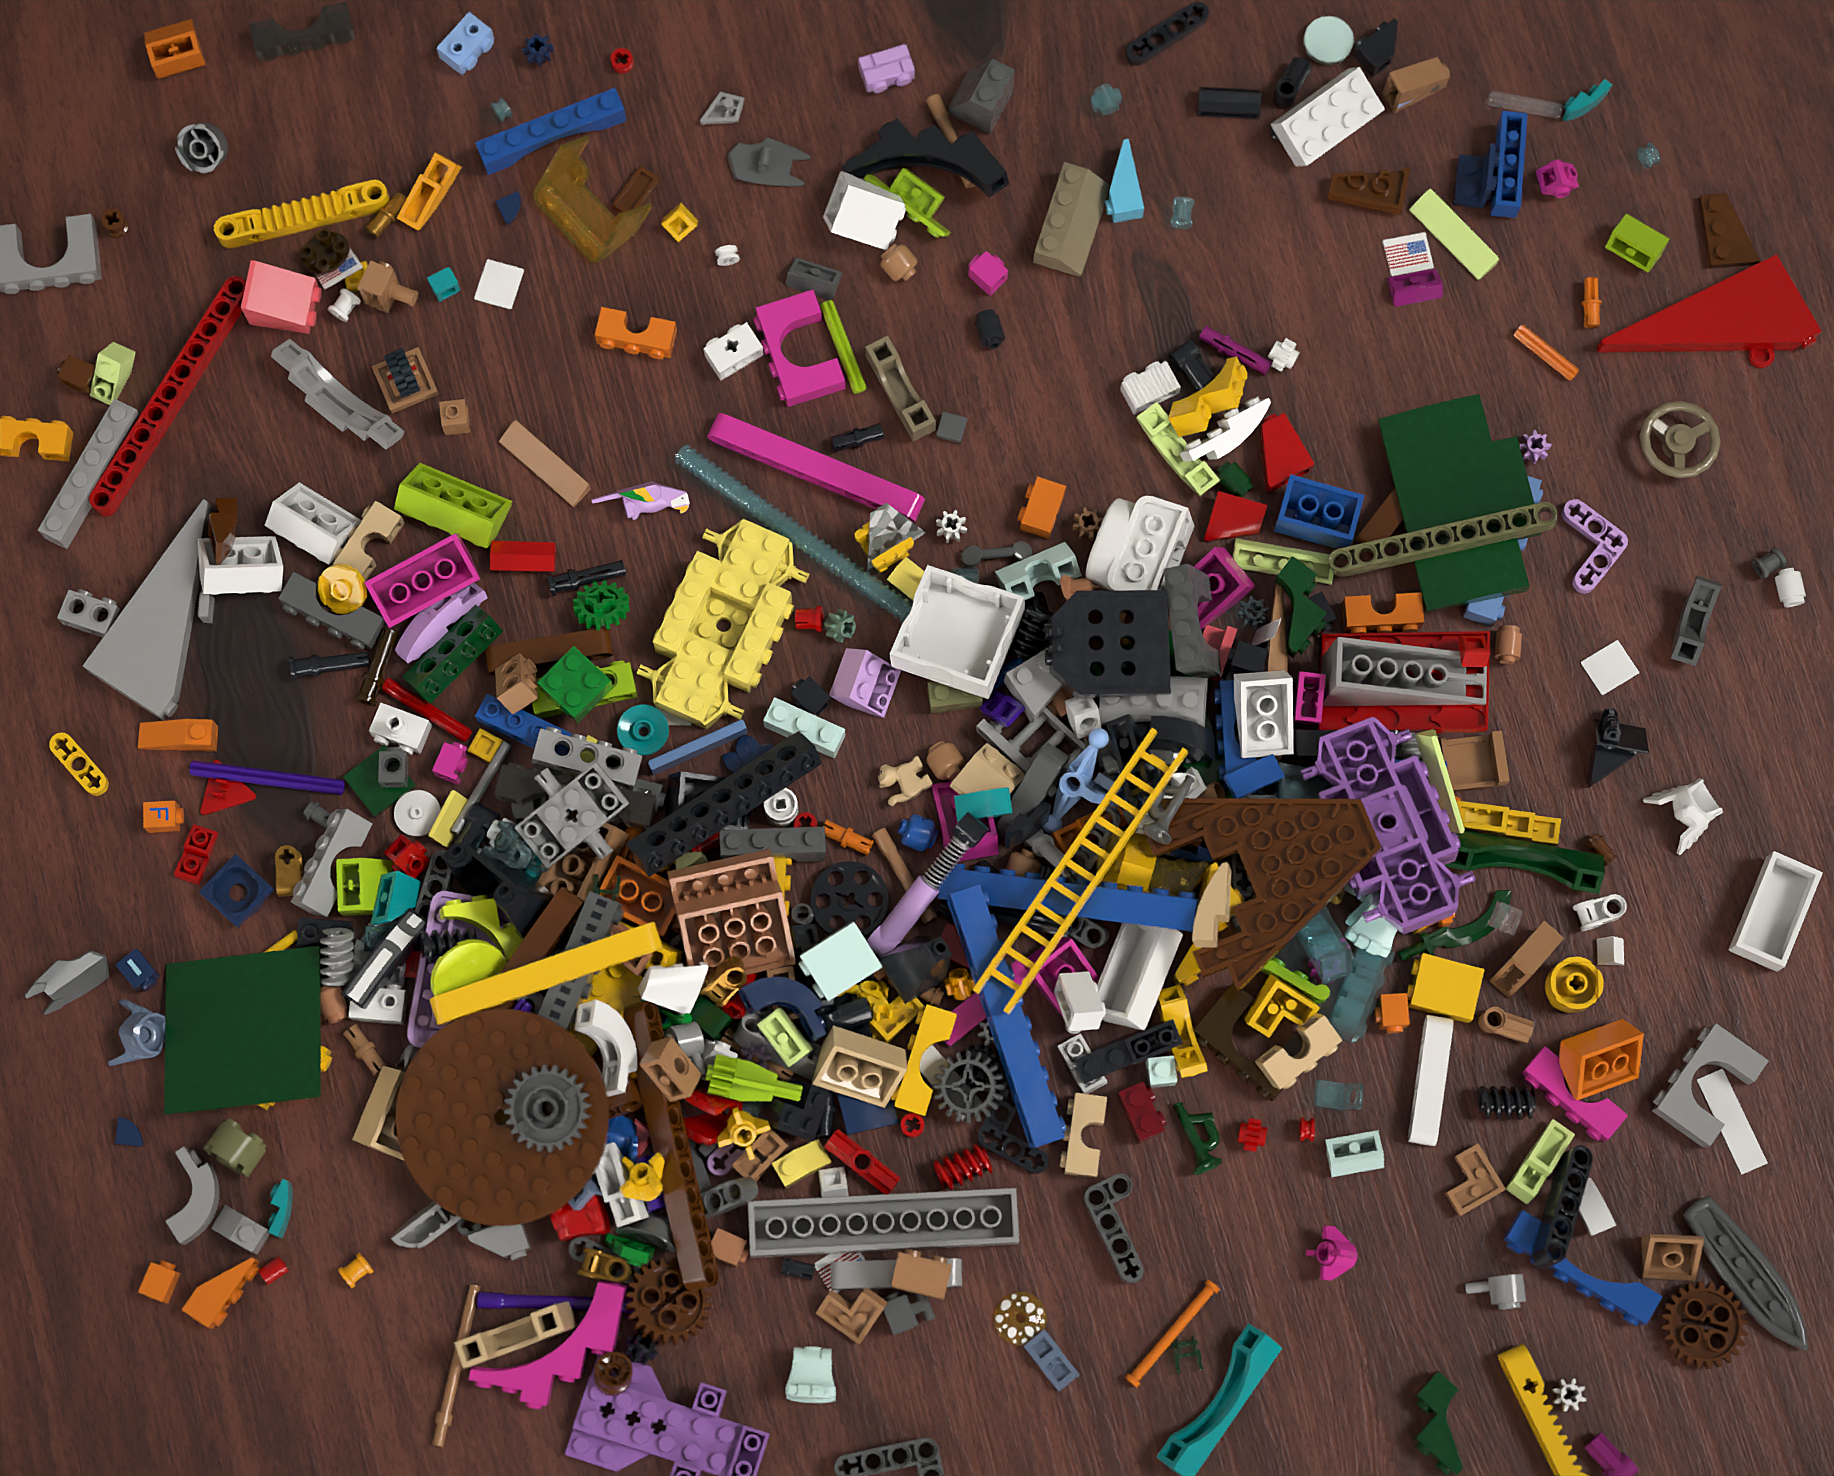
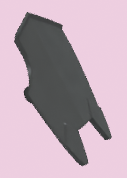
(765, 163)
(70, 979)

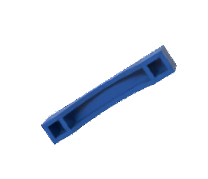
(586, 115)
(1630, 1299)

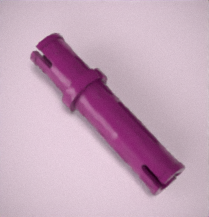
(1261, 364)

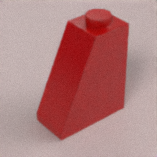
(1282, 452)

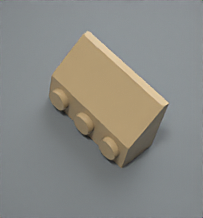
(859, 1066)
(378, 1120)

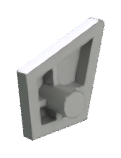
(724, 109)

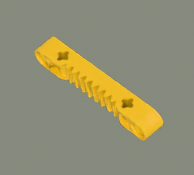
(301, 215)
(1520, 1367)

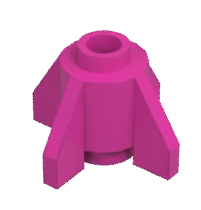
(1335, 1254)

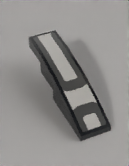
(385, 958)

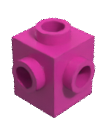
(1557, 178)

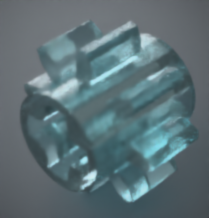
(1106, 99)
(1248, 617)

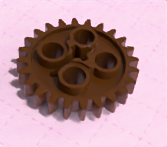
(1707, 1301)
(684, 1319)

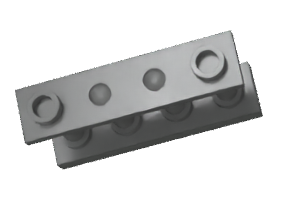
(1011, 748)

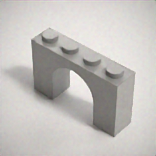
(79, 263)
(1677, 1102)

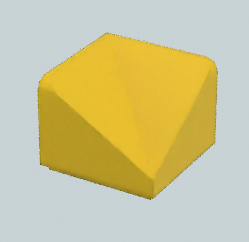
(679, 222)

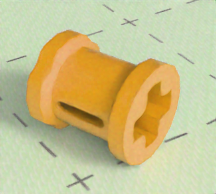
(355, 1270)

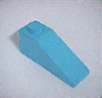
(1124, 194)

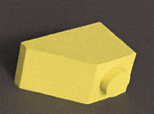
(801, 1163)

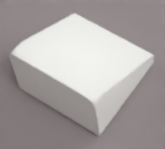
(833, 1182)

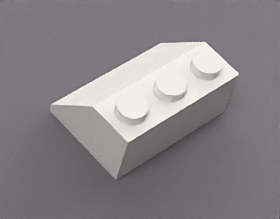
(311, 522)
(249, 567)

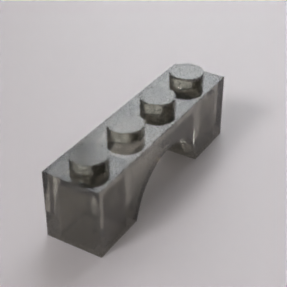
(331, 27)

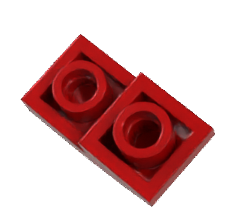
(196, 854)

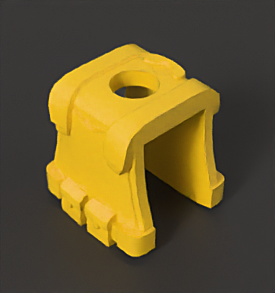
(887, 558)

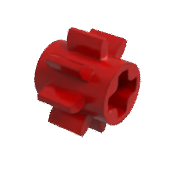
(1252, 1134)

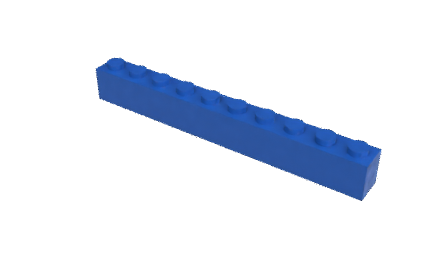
(1105, 902)
(1011, 1031)

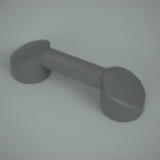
(972, 555)
(1112, 768)

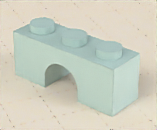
(1043, 566)
(788, 719)

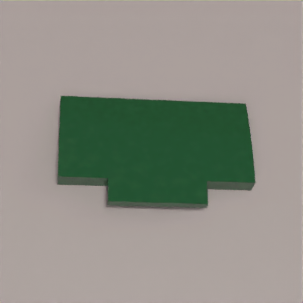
(1452, 473)

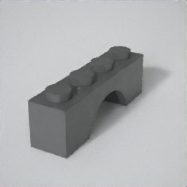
(359, 626)
(800, 843)

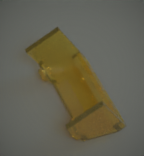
(578, 211)

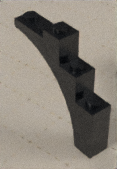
(930, 148)

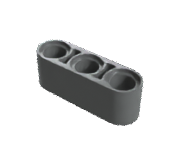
(432, 877)

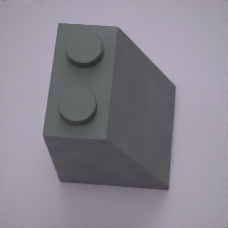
(983, 95)

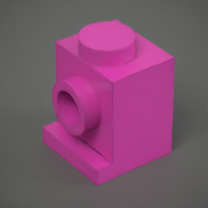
(450, 762)

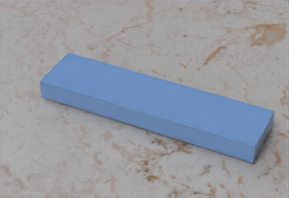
(697, 747)

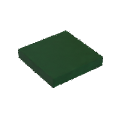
(365, 784)

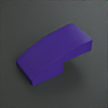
(1002, 709)

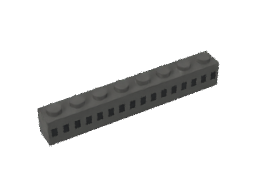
(593, 924)

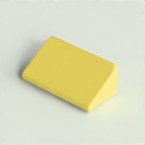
(440, 831)

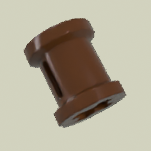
(111, 216)

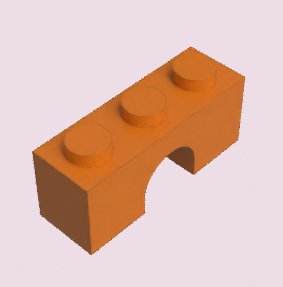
(655, 340)
(1361, 617)

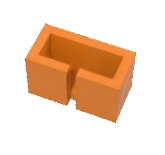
(1043, 506)

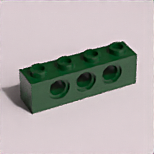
(452, 654)

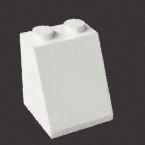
(863, 211)

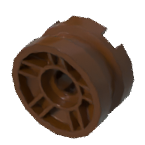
(613, 1362)

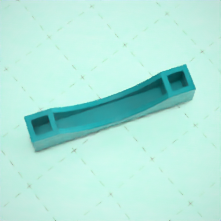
(1250, 1360)

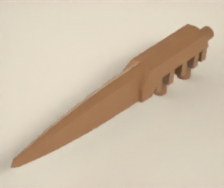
(1277, 646)

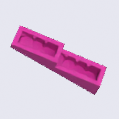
(971, 1012)

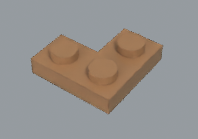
(1481, 1184)
(852, 1319)

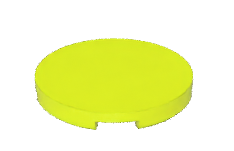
(465, 965)

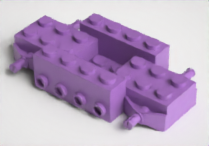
(1410, 866)

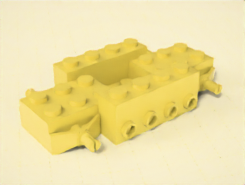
(737, 589)

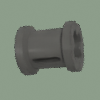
(1769, 562)

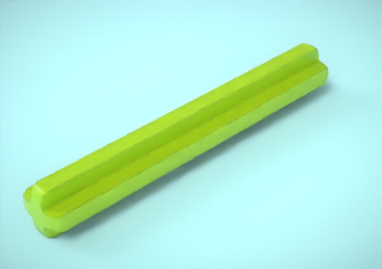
(843, 347)

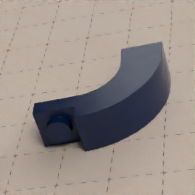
(789, 994)

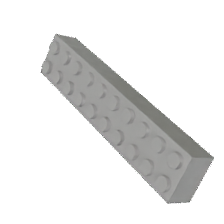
(883, 1223)

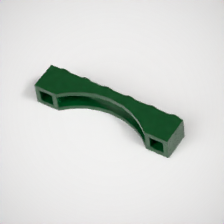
(1571, 867)

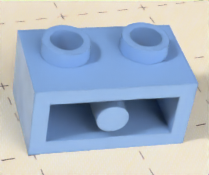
(466, 43)

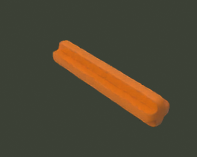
(1546, 352)

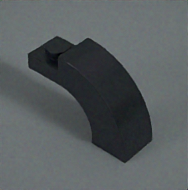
(1180, 733)

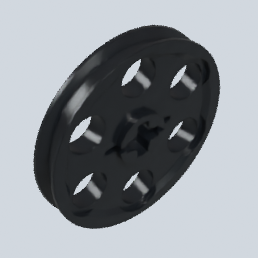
(846, 888)

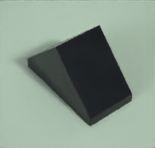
(1604, 762)

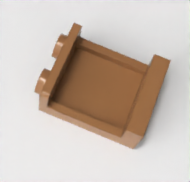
(1476, 761)

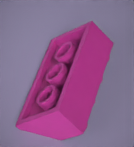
(423, 580)

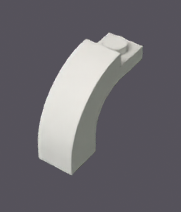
(614, 1040)

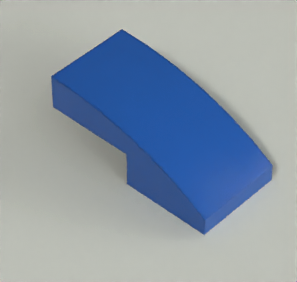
(1254, 776)

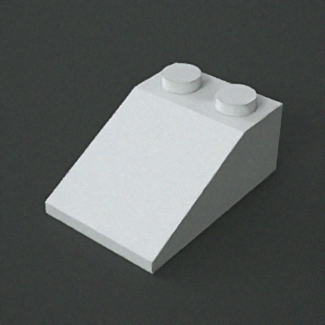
(1264, 713)

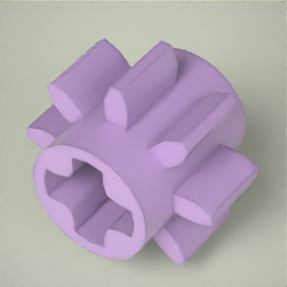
(1534, 454)

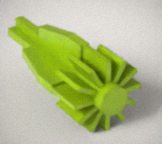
(747, 1081)

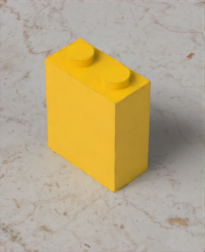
(1444, 988)

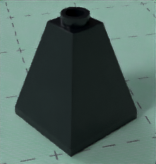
(917, 966)

